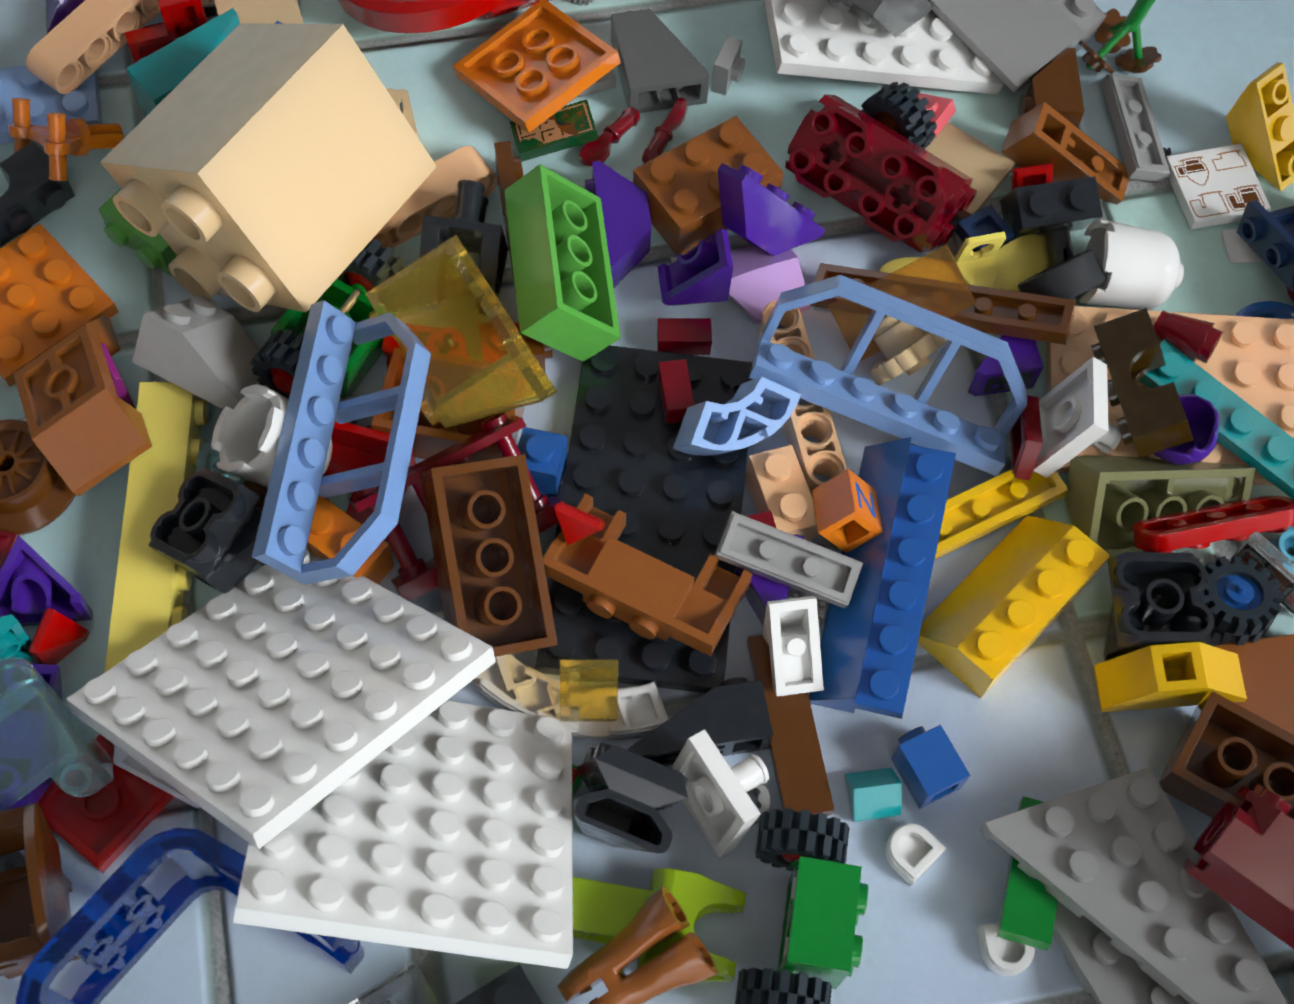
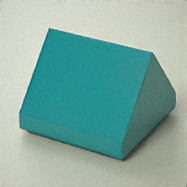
(874, 794)

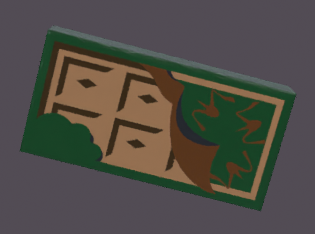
(563, 130)

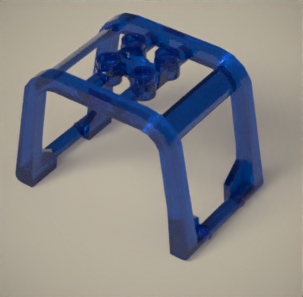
(126, 919)

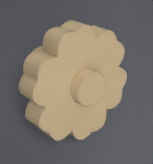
(904, 349)

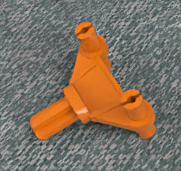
(60, 137)

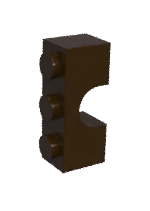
(1151, 415)

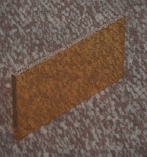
(927, 282)

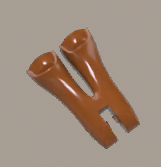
(677, 966)

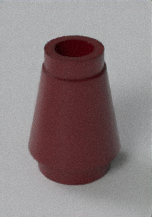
(1189, 335)

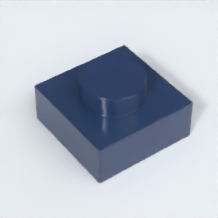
(982, 223)

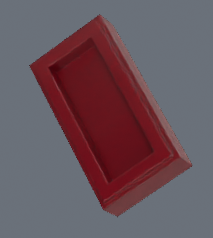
(1026, 440)

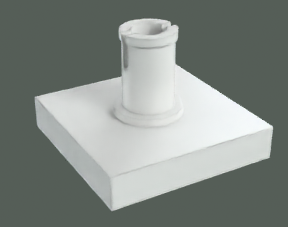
(1075, 418)
(719, 792)

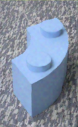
(746, 419)

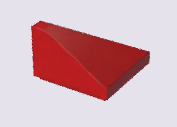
(56, 638)

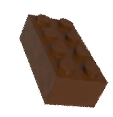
(489, 553)
(1228, 750)

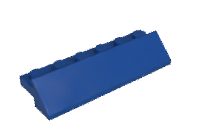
(875, 638)

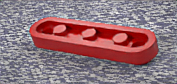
(1221, 522)

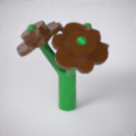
(1115, 34)

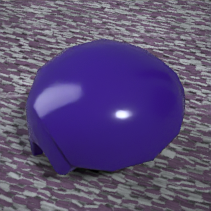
(1204, 426)

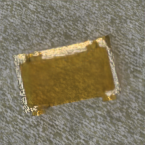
(475, 348)

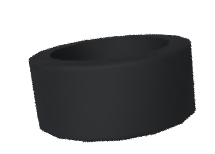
(1067, 277)

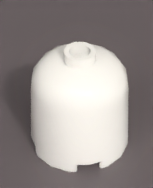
(1138, 266)
(251, 433)

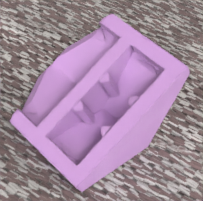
(762, 277)

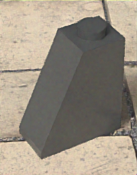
(655, 63)

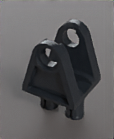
(472, 231)

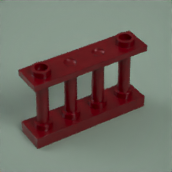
(419, 576)

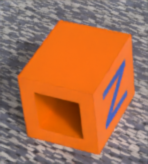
(847, 511)

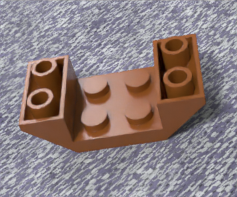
(77, 411)

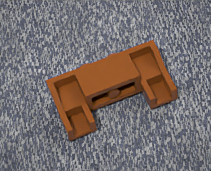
(644, 590)

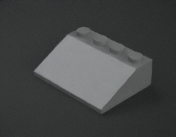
(1020, 35)

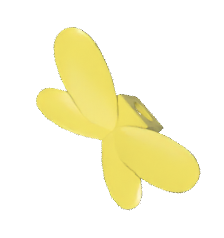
(993, 264)

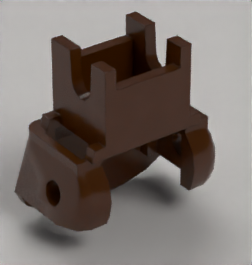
(33, 895)

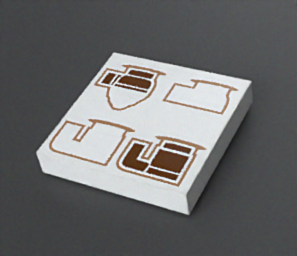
(1214, 185)

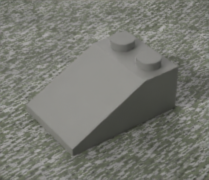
(198, 350)

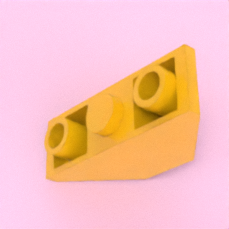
(1265, 126)
(1168, 677)

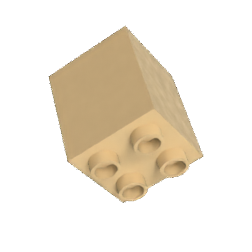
(270, 165)

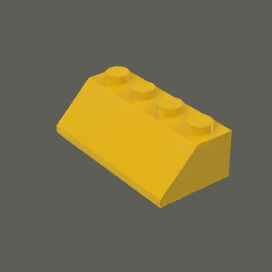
(1010, 600)

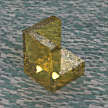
(588, 690)

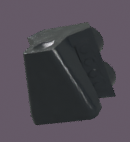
(210, 530)
(1156, 602)
(626, 799)

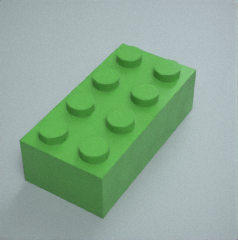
(561, 264)

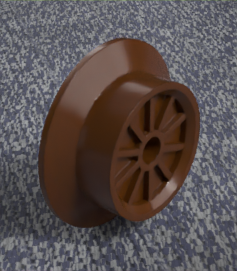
(29, 485)

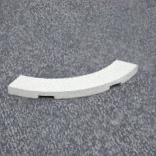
(531, 692)

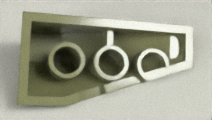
(1117, 491)

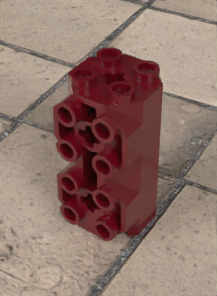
(878, 175)
(1251, 859)

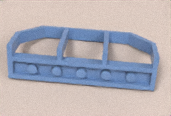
(879, 406)
(306, 439)

